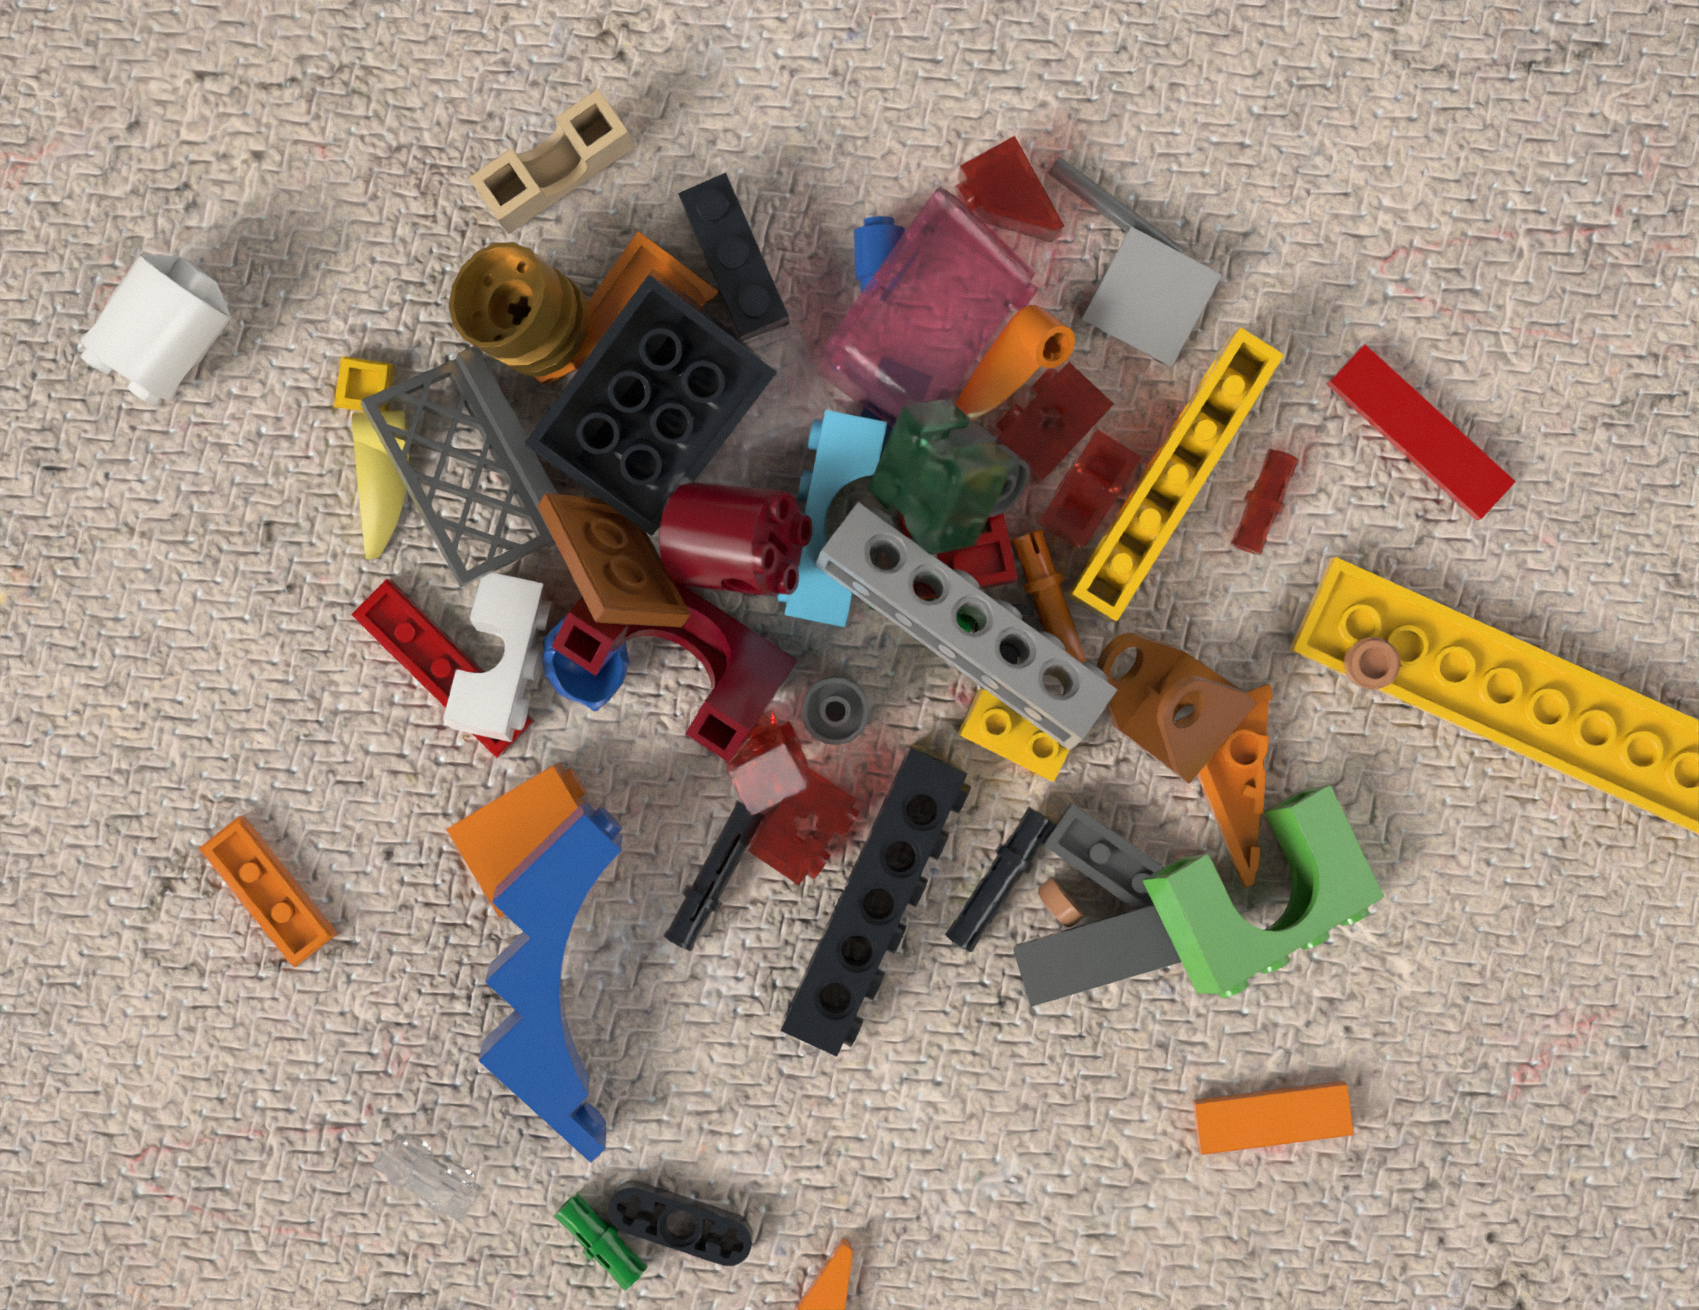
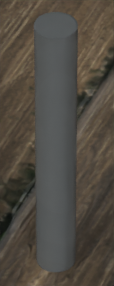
(1105, 202)

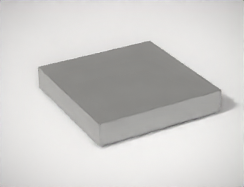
(1151, 296)

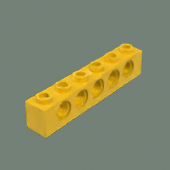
(1175, 475)

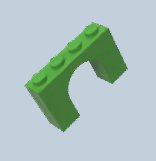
(1328, 889)

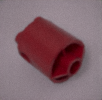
(733, 538)

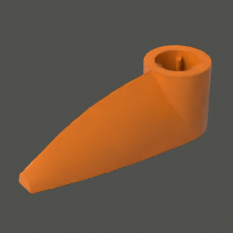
(1025, 344)

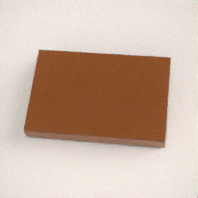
(612, 563)

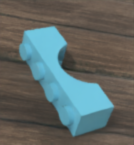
(846, 451)

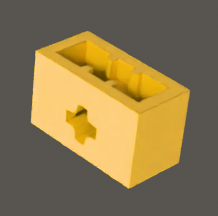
(1012, 736)

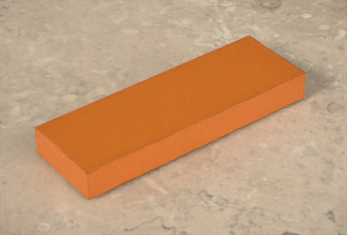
(268, 891)
(1273, 1117)

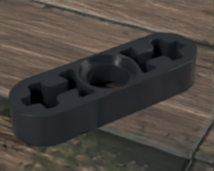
(662, 1235)

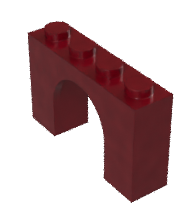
(739, 662)

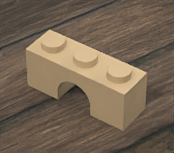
(580, 147)

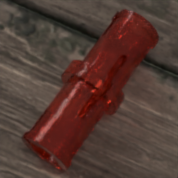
(1264, 502)

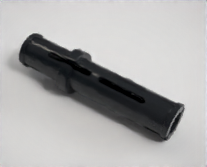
(1006, 870)
(686, 929)

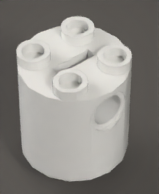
(157, 325)

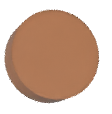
(1372, 663)
(1060, 902)

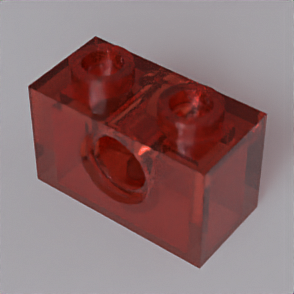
(1088, 489)

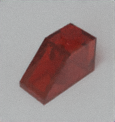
(1008, 192)

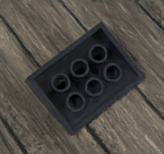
(651, 402)

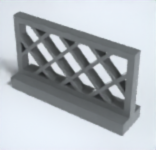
(501, 436)

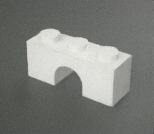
(493, 700)

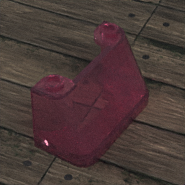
(926, 311)

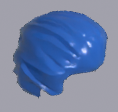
(576, 682)

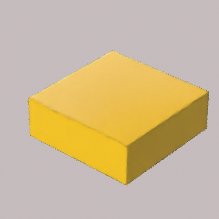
(360, 380)

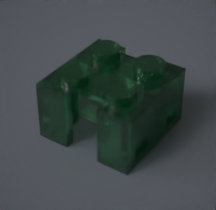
(935, 485)

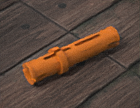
(1046, 591)

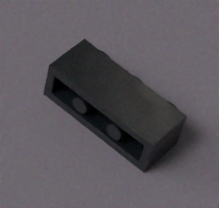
(734, 257)

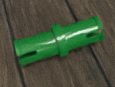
(600, 1241)

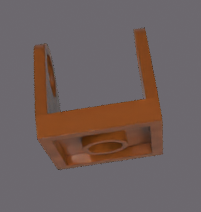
(1160, 686)

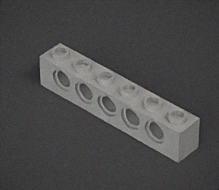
(974, 654)

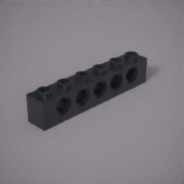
(808, 1014)

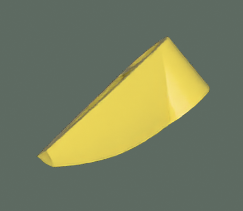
(378, 481)

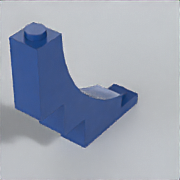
(533, 1045)

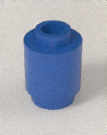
(873, 245)

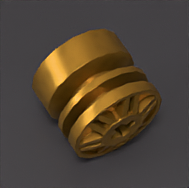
(519, 309)

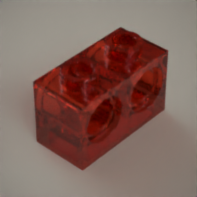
(768, 764)

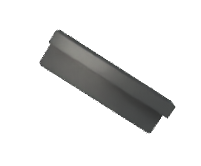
(1094, 955)

